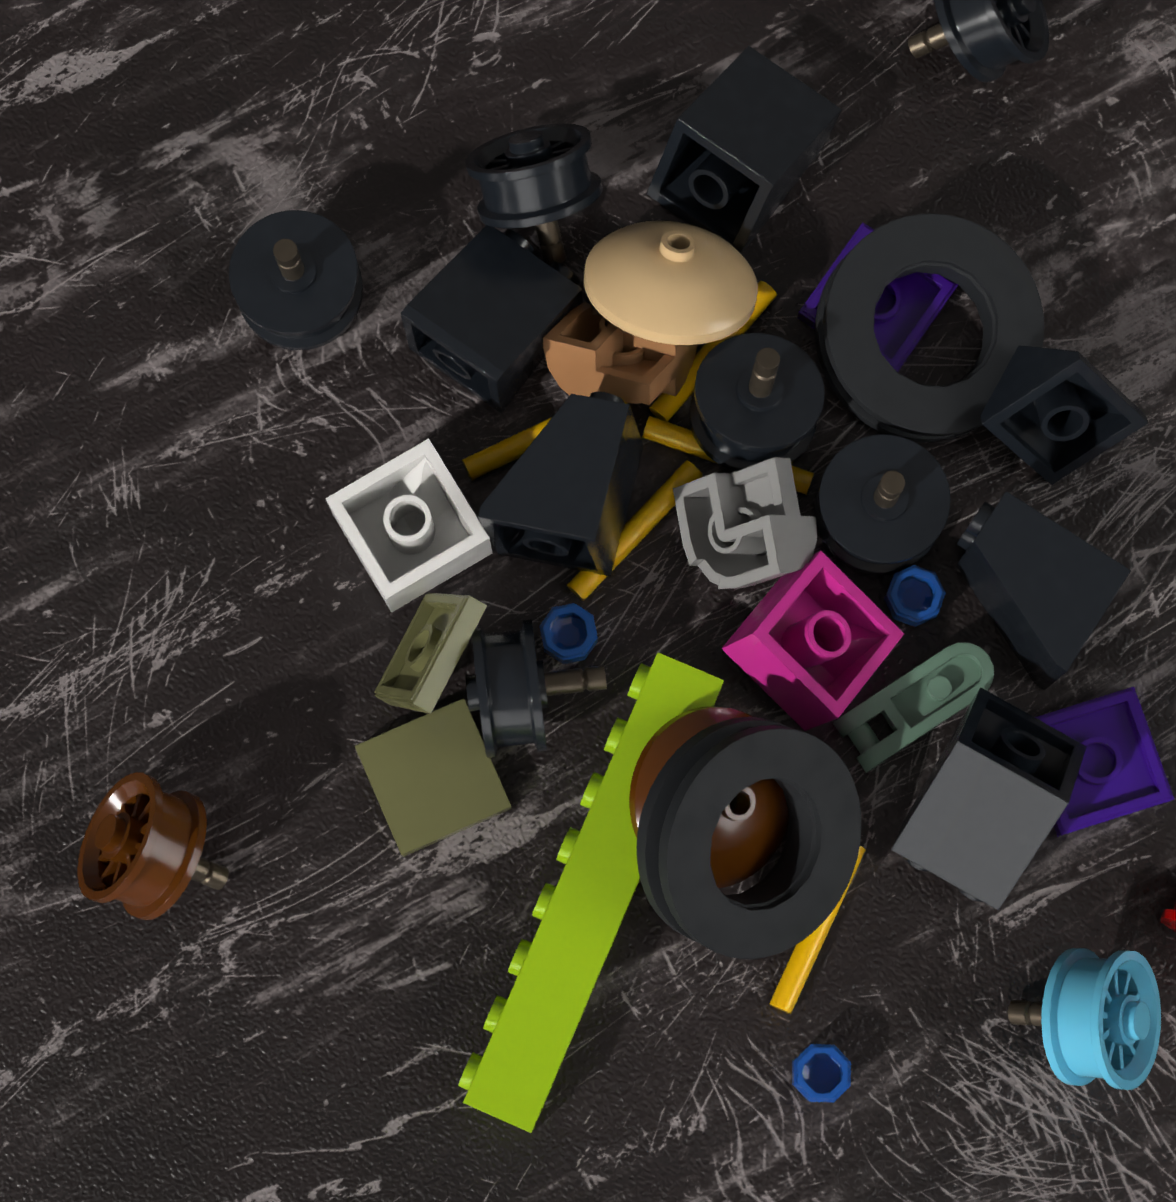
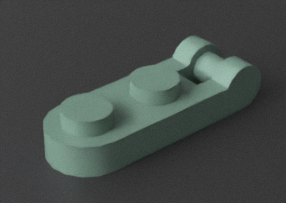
(917, 702)

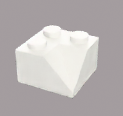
(410, 525)

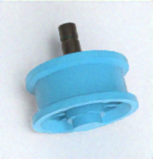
(1097, 1018)

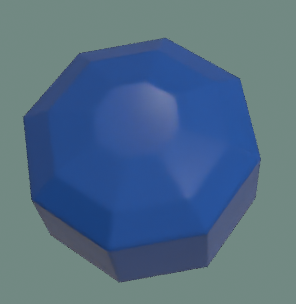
(914, 595)
(568, 633)
(821, 1073)

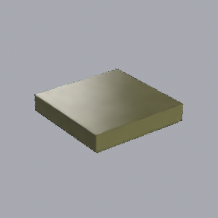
(429, 651)
(433, 777)

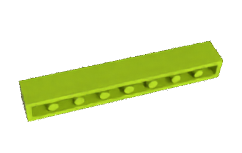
(578, 914)

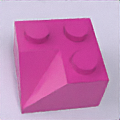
(813, 642)

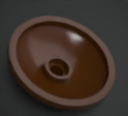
(742, 837)

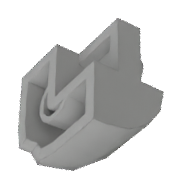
(745, 525)

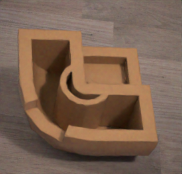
(596, 356)

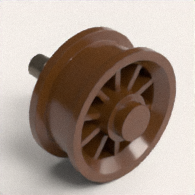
(145, 848)

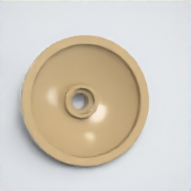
(670, 283)

